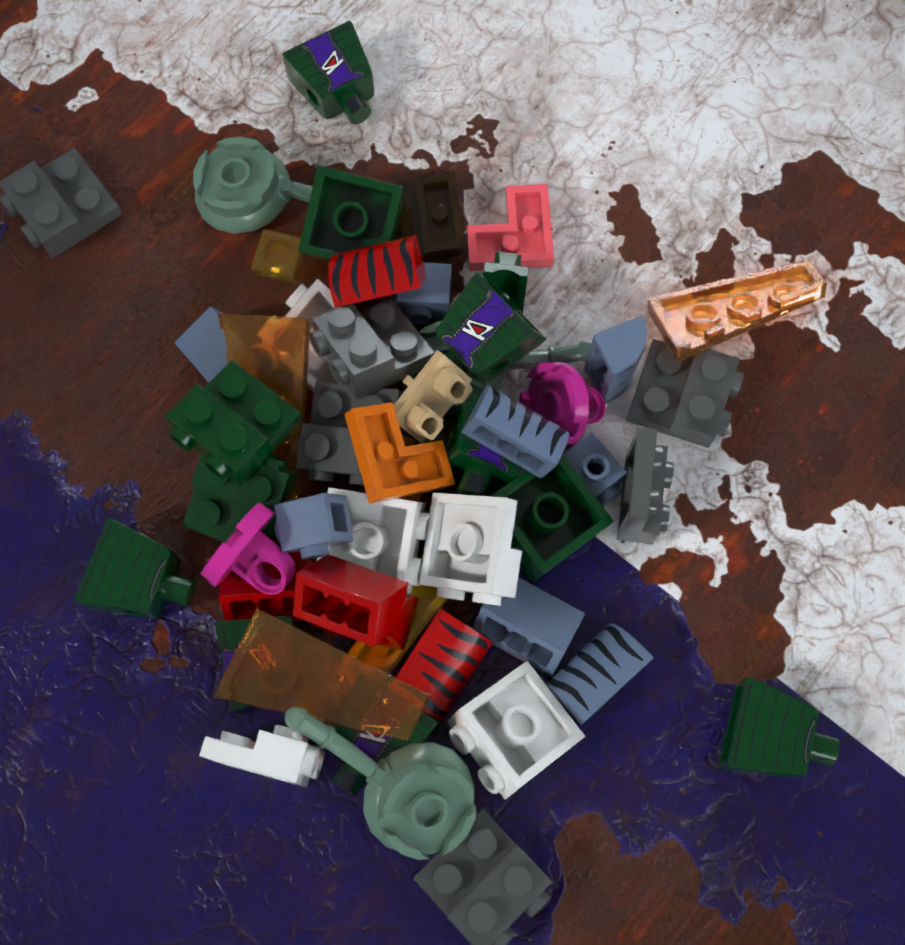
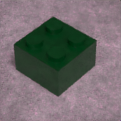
(349, 213)
(552, 517)

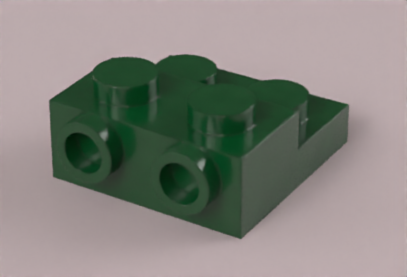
(232, 422)
(222, 504)

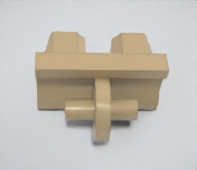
(431, 396)

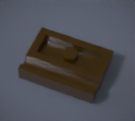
(433, 215)

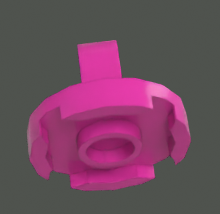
(563, 398)
(247, 551)

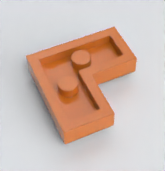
(384, 461)

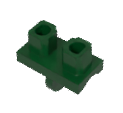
(508, 277)

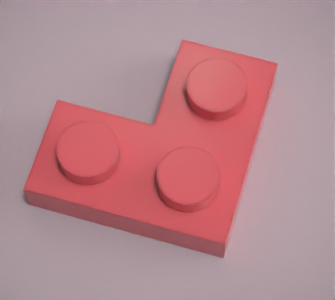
(525, 233)

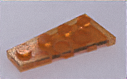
(726, 308)
(277, 356)
(290, 668)

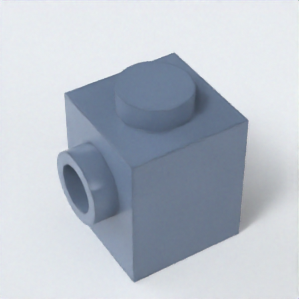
(430, 300)
(597, 468)
(313, 524)

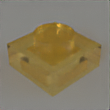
(277, 256)

